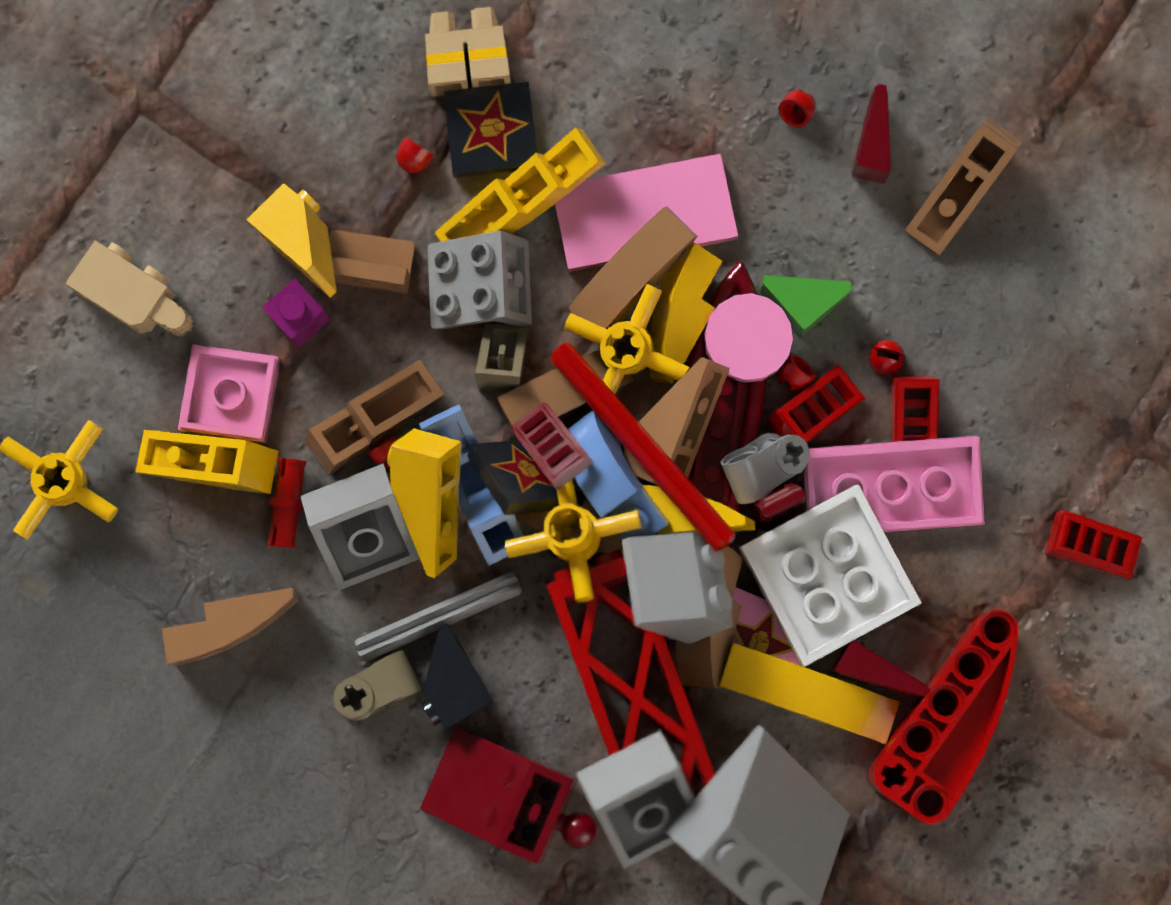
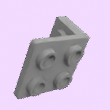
(479, 281)

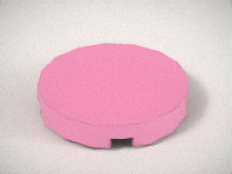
(748, 337)

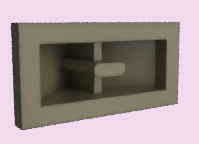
(501, 358)

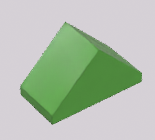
(804, 299)

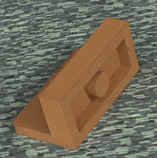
(371, 261)

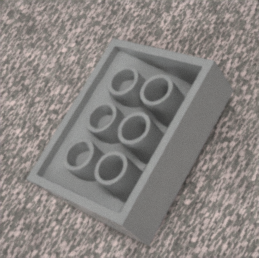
(764, 826)

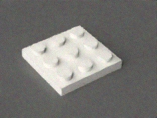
(829, 575)

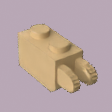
(127, 292)

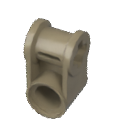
(385, 684)

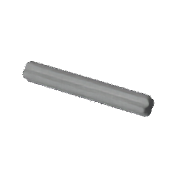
(438, 615)

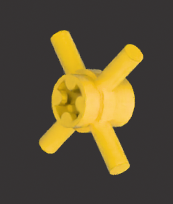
(611, 338)
(45, 468)
(573, 551)

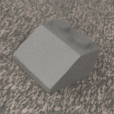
(359, 527)
(677, 586)
(637, 797)

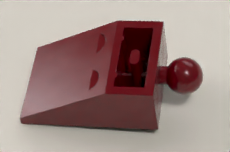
(499, 793)

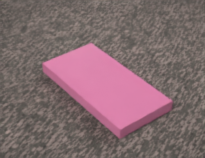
(612, 208)
(904, 481)

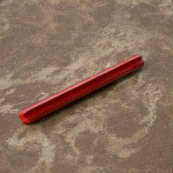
(643, 447)

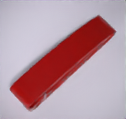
(959, 738)

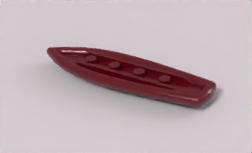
(736, 413)

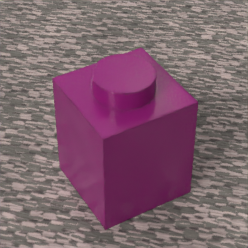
(296, 313)

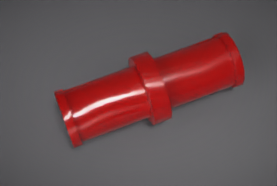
(286, 503)

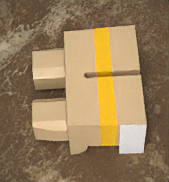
(448, 47)

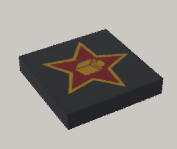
(489, 128)
(516, 478)

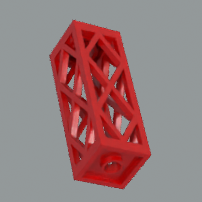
(606, 576)

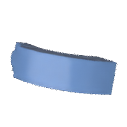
(610, 481)
(479, 507)

